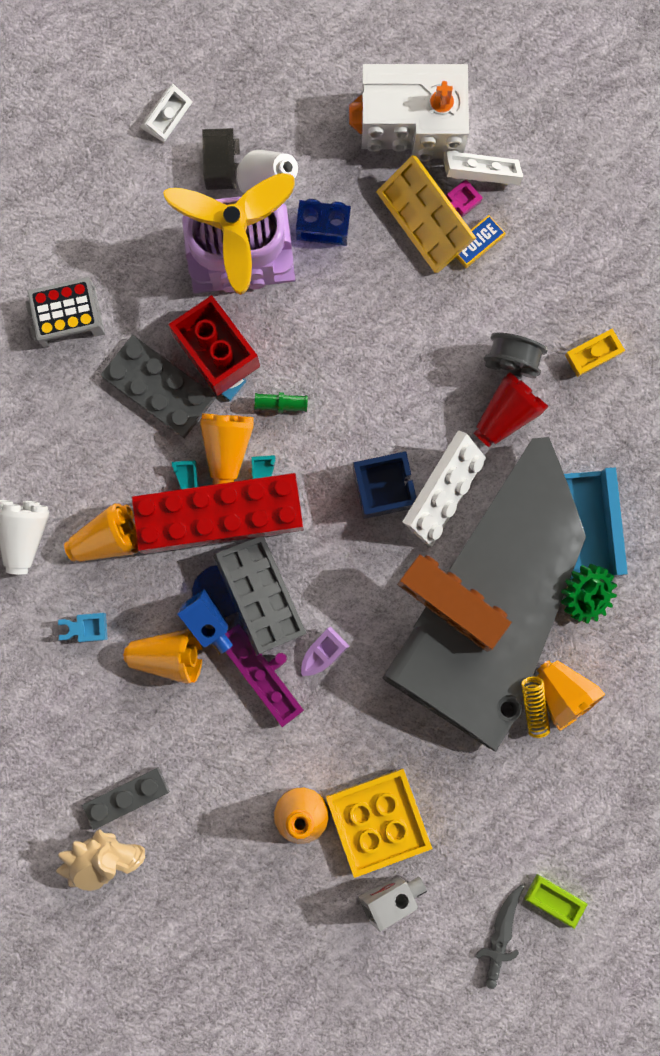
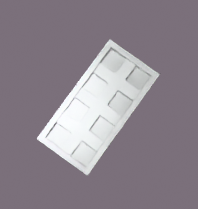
(444, 489)

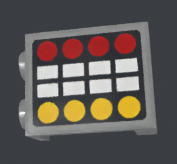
(64, 310)

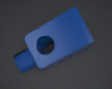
(200, 612)

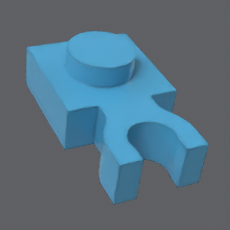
(88, 627)

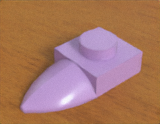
(323, 652)

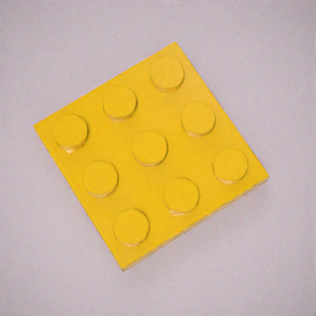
(378, 822)

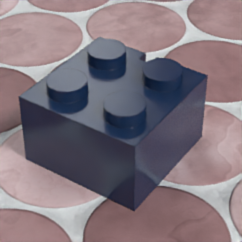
(383, 486)

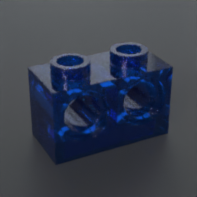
(321, 229)

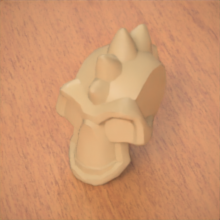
(97, 859)

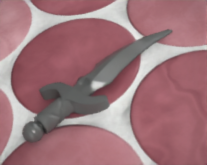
(501, 937)

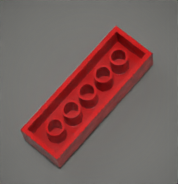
(217, 513)

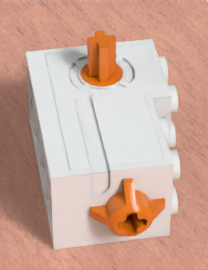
(413, 108)

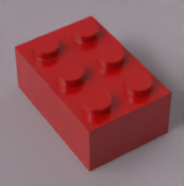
(214, 345)

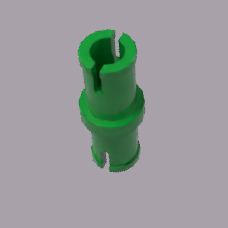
(281, 402)

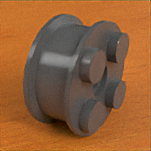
(515, 355)

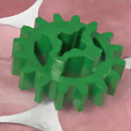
(589, 593)

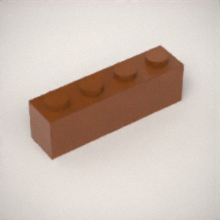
(454, 602)

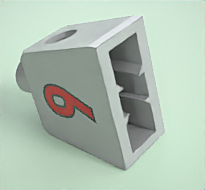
(380, 902)

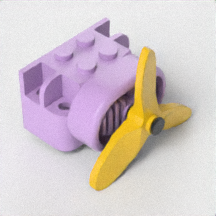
(239, 238)

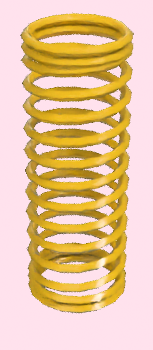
(536, 724)

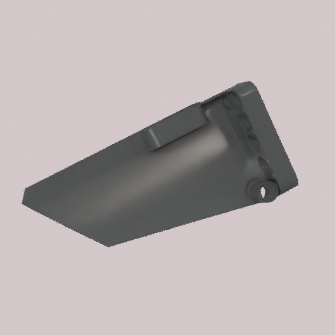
(518, 564)

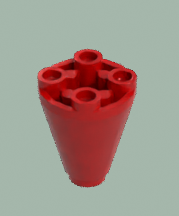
(508, 410)

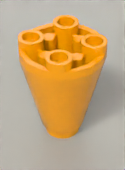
(225, 444)
(105, 536)
(302, 804)

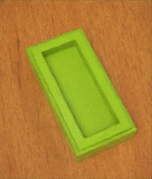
(555, 901)

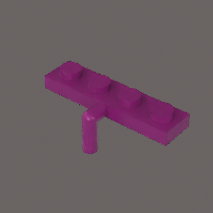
(262, 676)

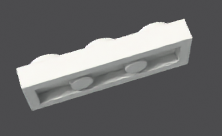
(482, 168)

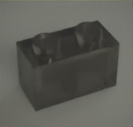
(220, 158)

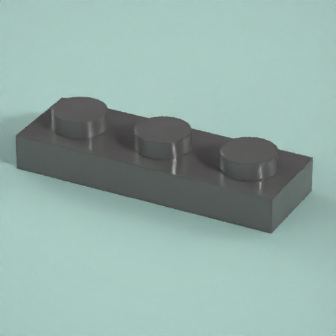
(126, 798)

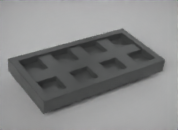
(158, 386)
(259, 595)

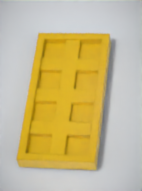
(425, 214)

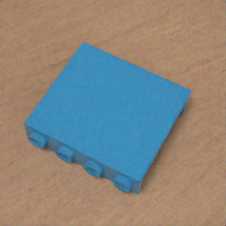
(600, 514)

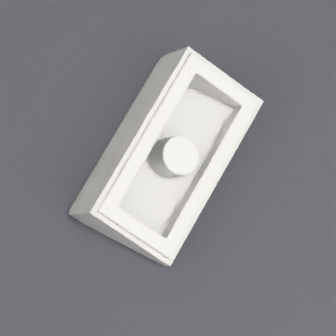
(166, 113)

